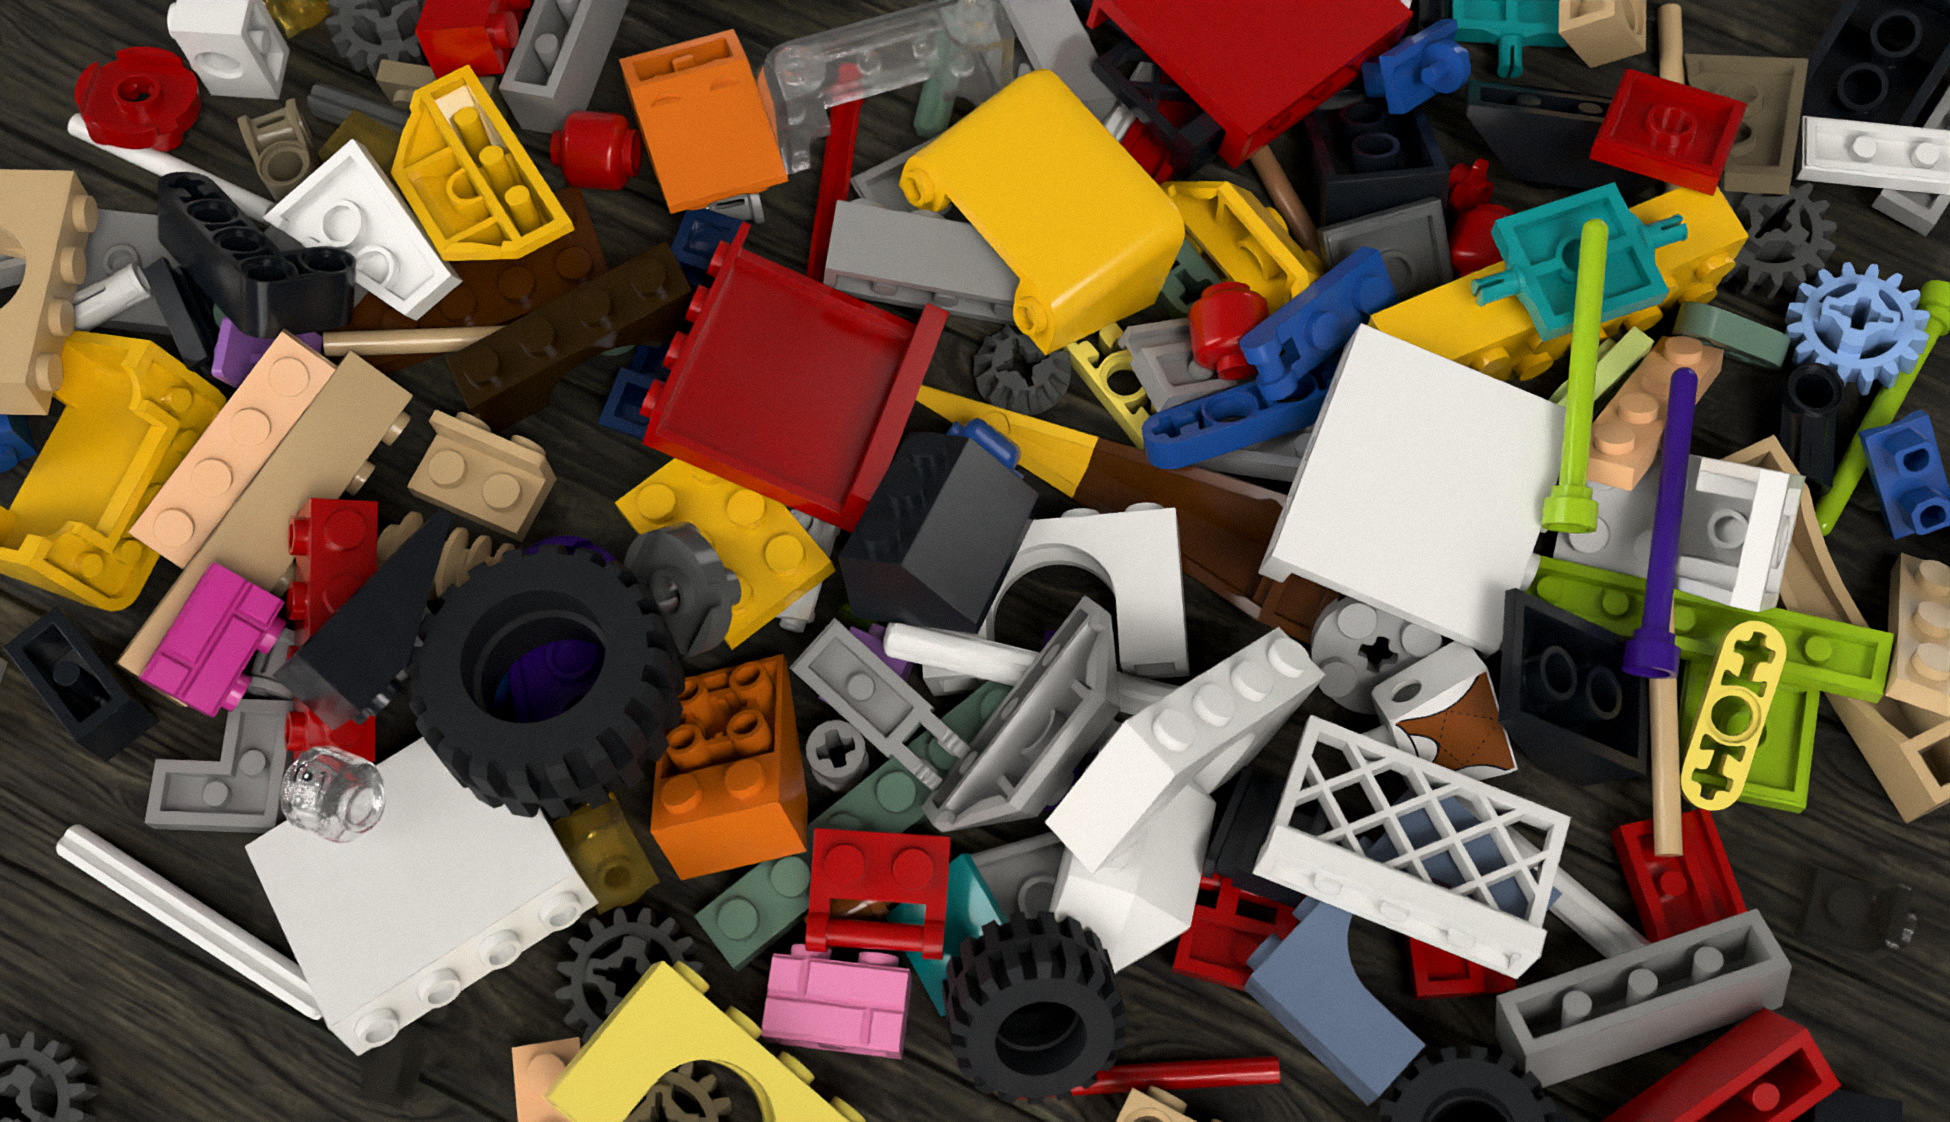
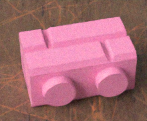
(837, 1003)

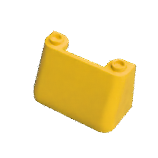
(1055, 205)
(114, 448)

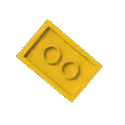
(747, 530)

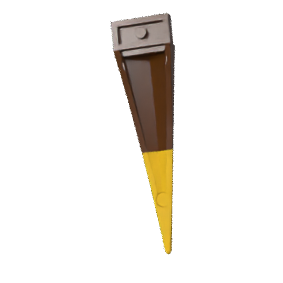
(1219, 517)

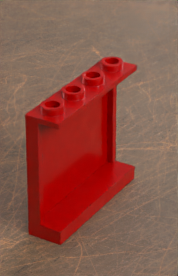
(1258, 60)
(789, 385)

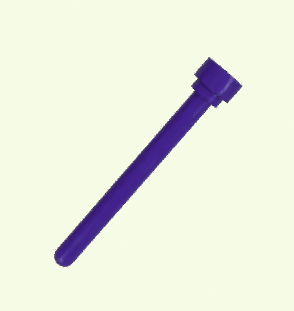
(1653, 648)

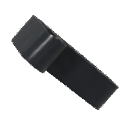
(245, 270)

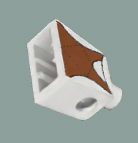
(1445, 714)

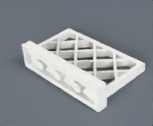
(1411, 900)

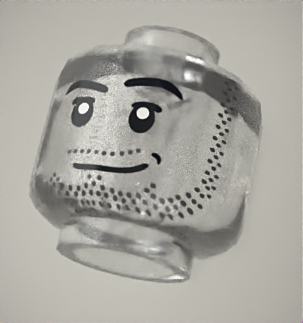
(333, 794)

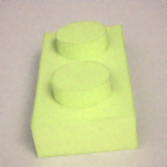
(1614, 367)

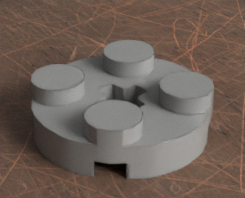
(1336, 646)

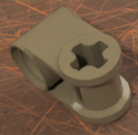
(281, 148)

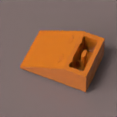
(702, 121)
(732, 773)

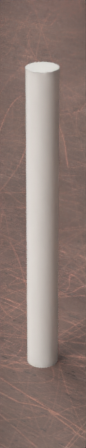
(163, 163)

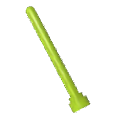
(1936, 300)
(1571, 502)

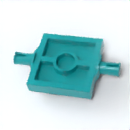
(1509, 26)
(1544, 253)

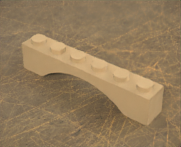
(1899, 740)

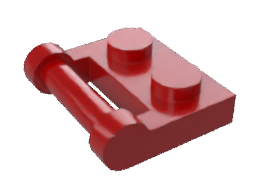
(883, 870)

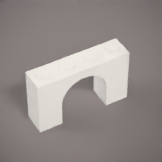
(1140, 563)
(1194, 734)

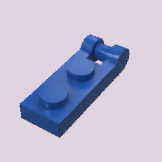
(1317, 322)

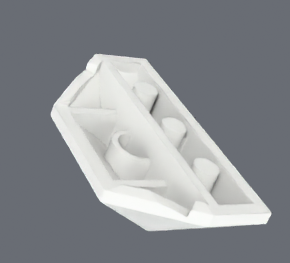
(1149, 889)

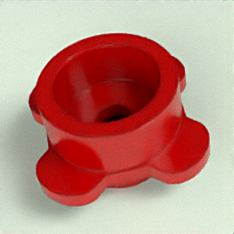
(1468, 187)

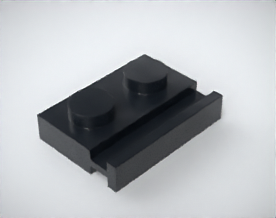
(188, 316)
(1246, 830)

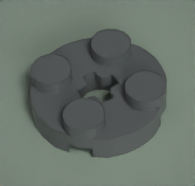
(685, 563)

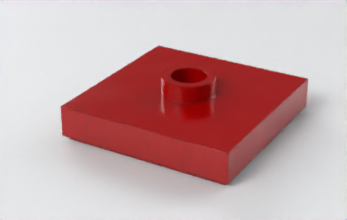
(1668, 131)

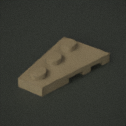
(1768, 133)

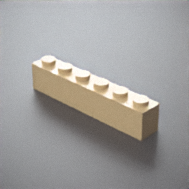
(314, 460)

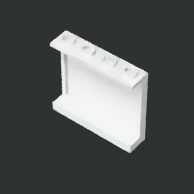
(1421, 490)
(416, 900)

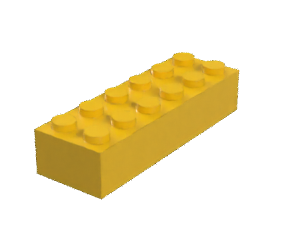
(1501, 334)

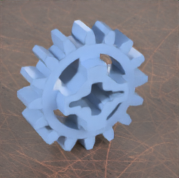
(1888, 322)

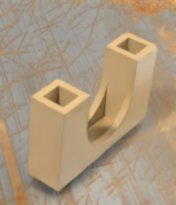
(48, 226)

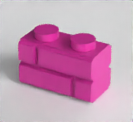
(213, 642)

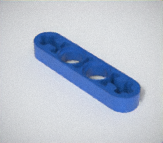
(1193, 429)

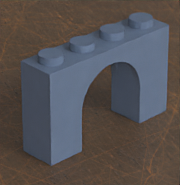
(1311, 979)

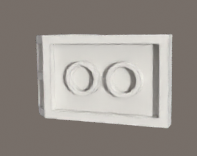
(1731, 531)

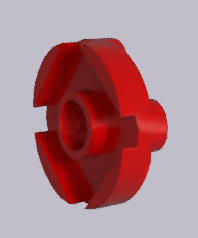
(151, 123)

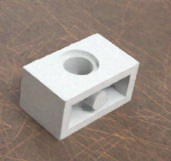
(231, 46)

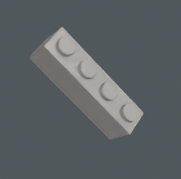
(1055, 39)
(559, 60)
(918, 261)
(1643, 999)

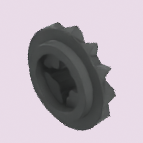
(1008, 389)

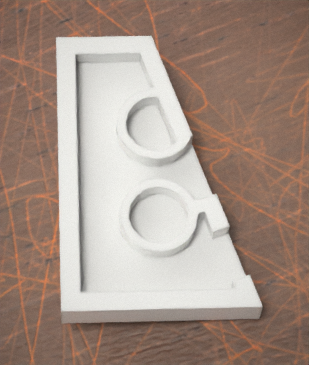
(360, 211)

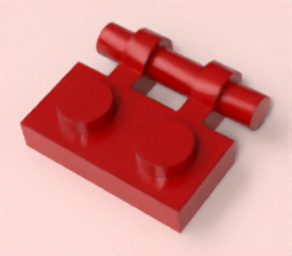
(1221, 941)

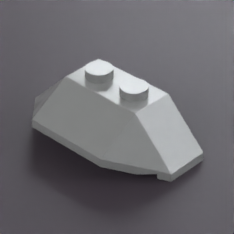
(1037, 731)

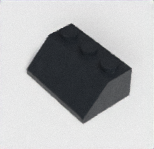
(937, 536)

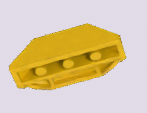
(472, 176)
(1244, 240)

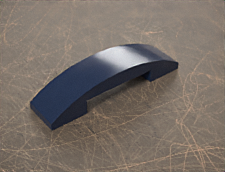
(694, 248)

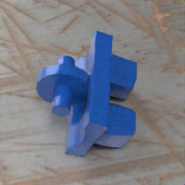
(1418, 68)
(1908, 475)

